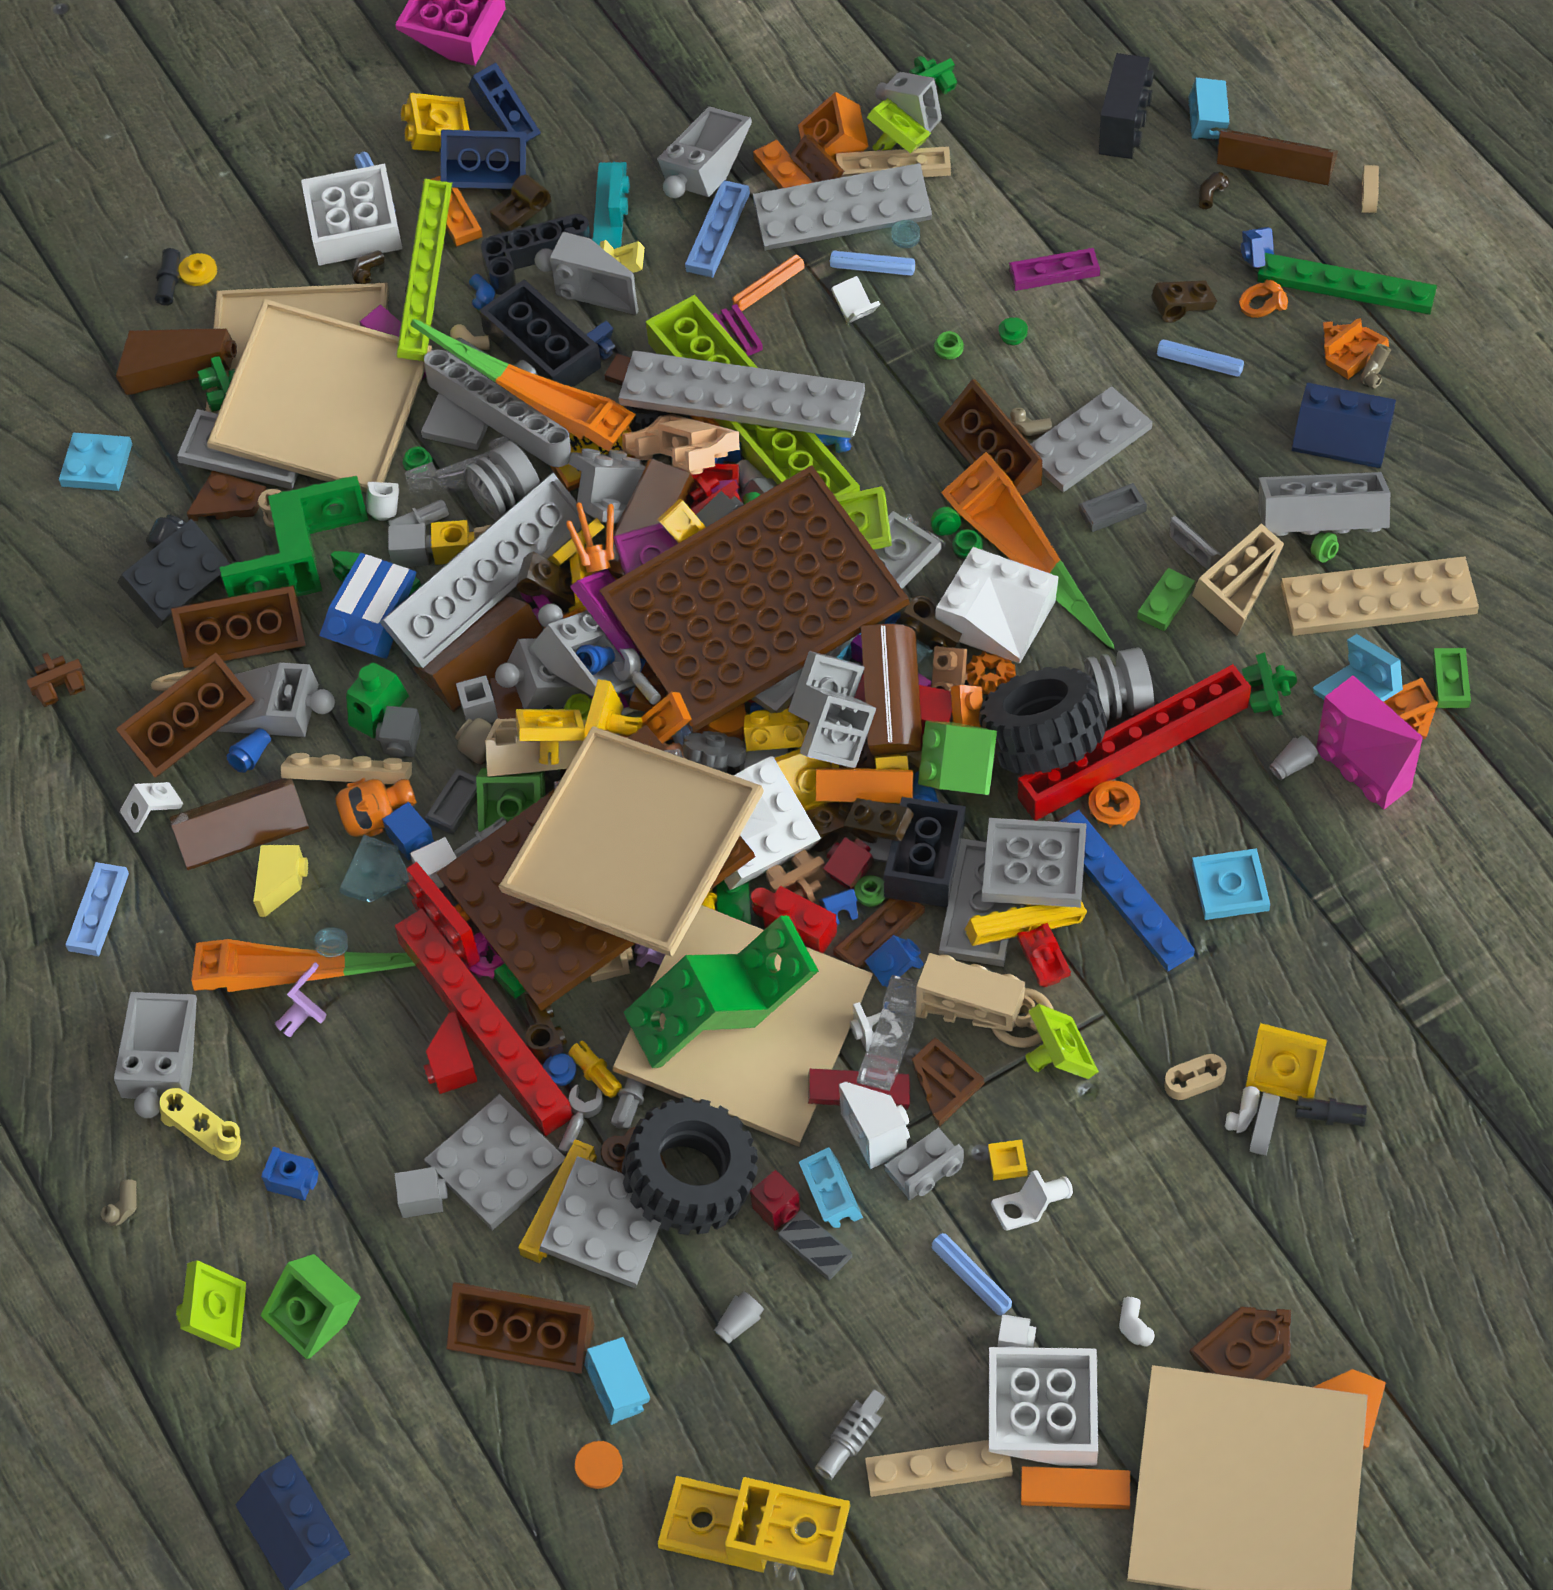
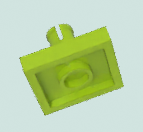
(896, 127)
(869, 514)
(1060, 1044)
(212, 1305)

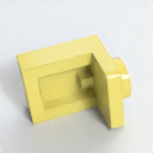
(629, 255)

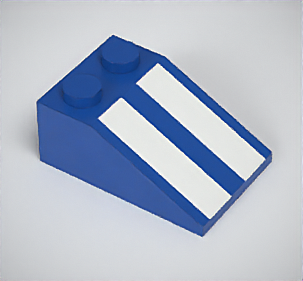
(363, 600)

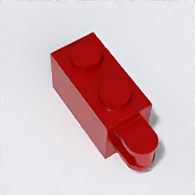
(813, 923)

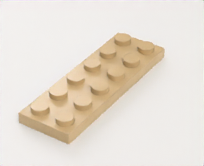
(1379, 596)

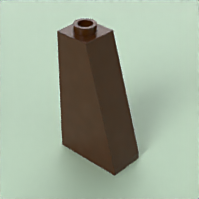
(171, 356)

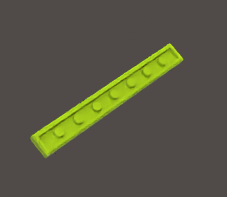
(424, 268)

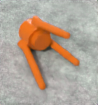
(594, 556)

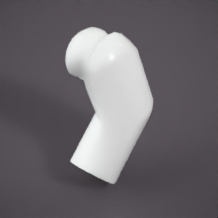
(1248, 1109)
(1132, 1326)

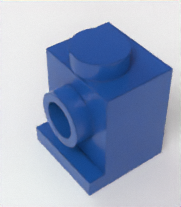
(293, 1184)

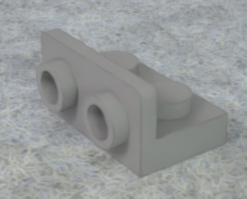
(925, 1164)

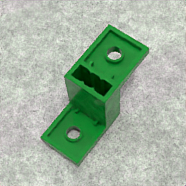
(296, 517)
(720, 991)

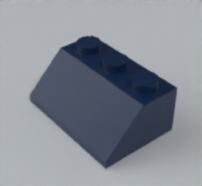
(482, 158)
(1343, 425)
(291, 1524)

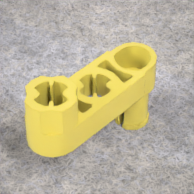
(211, 1140)

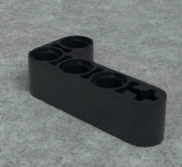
(519, 247)

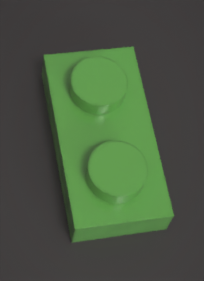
(1166, 599)
(1451, 678)

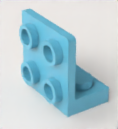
(1371, 666)

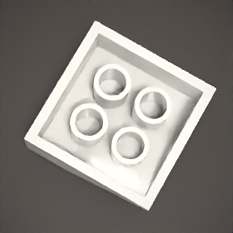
(351, 214)
(997, 604)
(776, 826)
(1044, 1404)

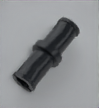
(167, 276)
(1330, 1111)

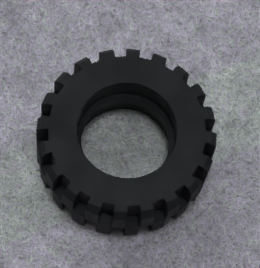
(1044, 719)
(699, 1128)

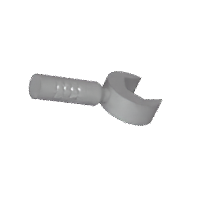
(631, 671)
(581, 1111)

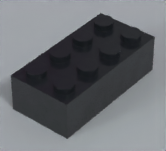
(541, 335)

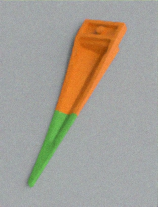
(574, 409)
(999, 513)
(254, 965)

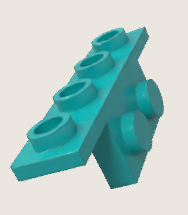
(610, 203)

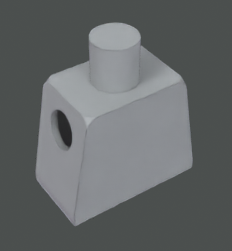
(915, 96)

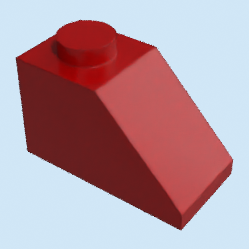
(449, 1058)

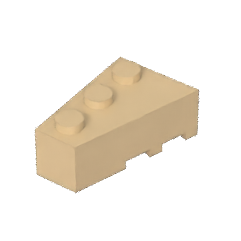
(1238, 578)
(510, 756)
(968, 993)

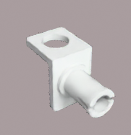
(1031, 1200)

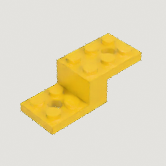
(754, 1525)

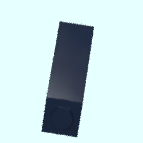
(501, 102)

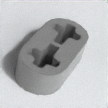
(1264, 1124)

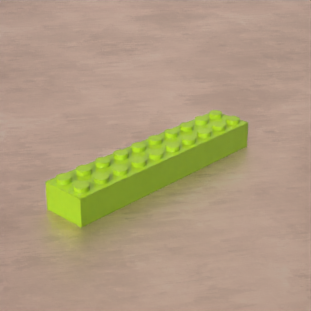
(777, 453)

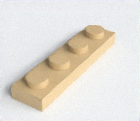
(933, 161)
(346, 770)
(935, 1468)

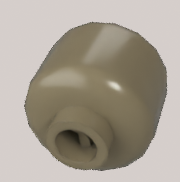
(472, 739)

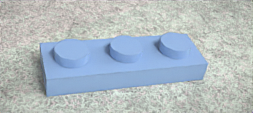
(97, 909)

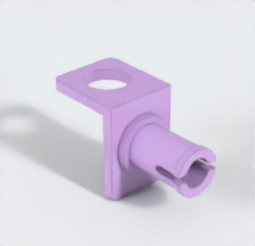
(302, 1006)

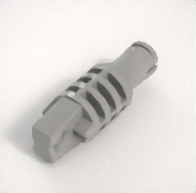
(851, 1434)

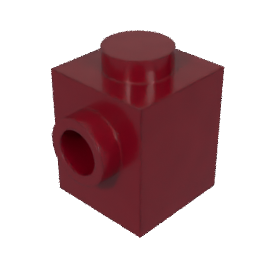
(848, 862)
(775, 1200)

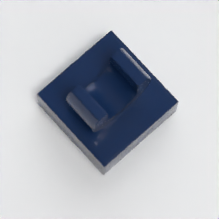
(601, 336)

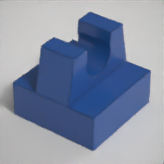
(842, 900)

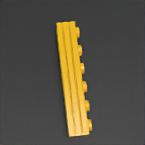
(1007, 924)
(534, 1236)

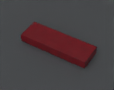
(824, 1087)

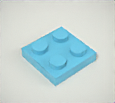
(95, 461)
(1230, 884)

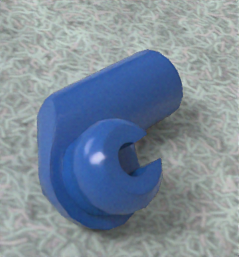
(485, 292)
(841, 443)

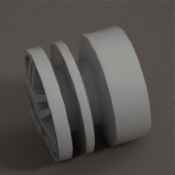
(502, 479)
(1125, 683)

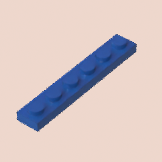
(1132, 899)

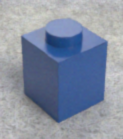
(407, 830)

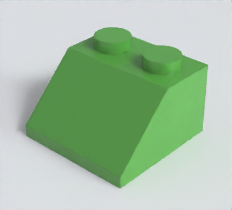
(957, 757)
(506, 795)
(309, 1304)

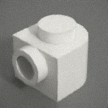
(379, 505)
(1016, 1332)

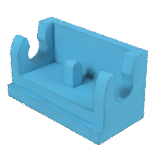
(1208, 108)
(830, 1187)
(616, 1380)

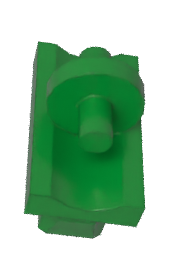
(941, 73)
(214, 377)
(1268, 697)

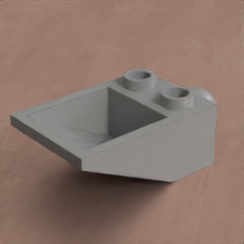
(703, 153)
(588, 274)
(561, 640)
(532, 679)
(282, 702)
(155, 1048)

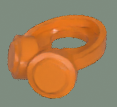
(1277, 301)

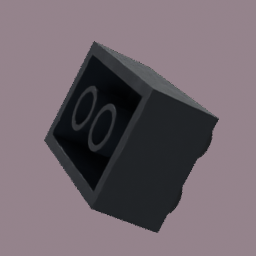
(1125, 105)
(173, 573)
(926, 858)

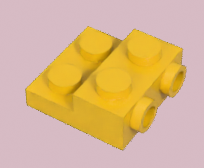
(428, 116)
(774, 730)

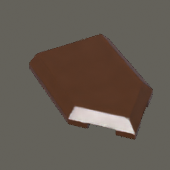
(1246, 1344)

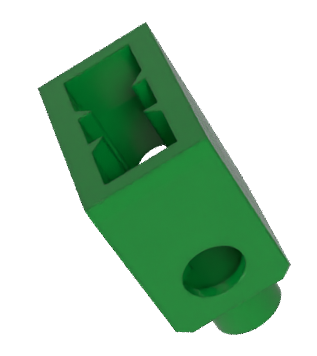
(371, 695)

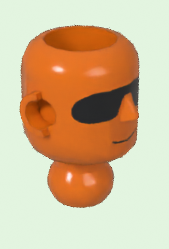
(368, 802)

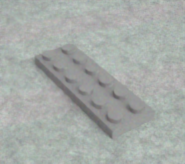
(841, 206)

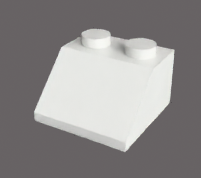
(874, 1123)

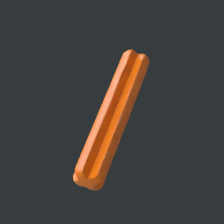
(768, 282)

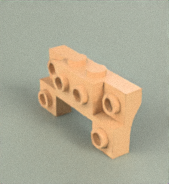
(686, 440)

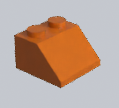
(836, 126)

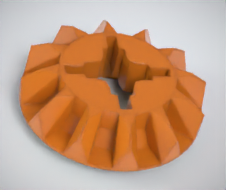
(976, 671)
(1120, 793)

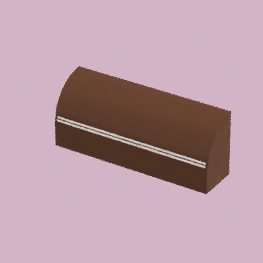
(892, 688)

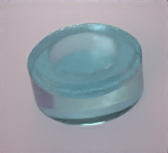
(905, 233)
(331, 942)

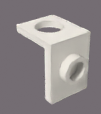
(853, 300)
(149, 797)
(863, 1026)

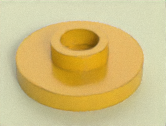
(197, 269)

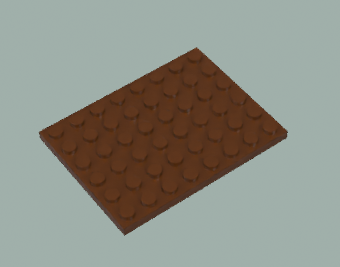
(754, 597)
(537, 945)

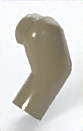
(1370, 374)
(1028, 426)
(125, 1207)

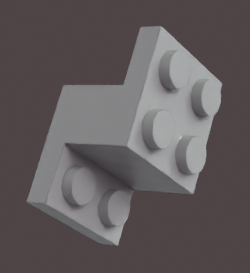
(606, 481)
(835, 716)

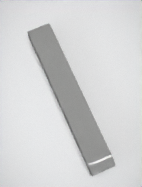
(498, 408)

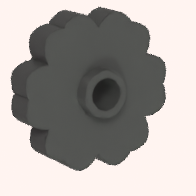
(714, 750)

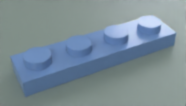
(717, 229)

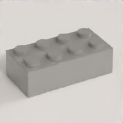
(1324, 503)

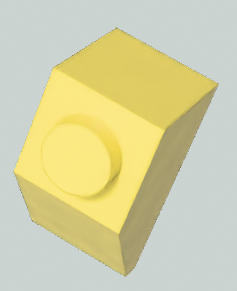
(278, 876)

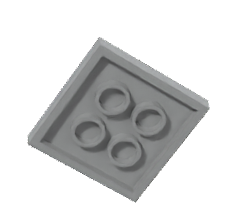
(1034, 862)
(496, 1162)
(599, 1225)

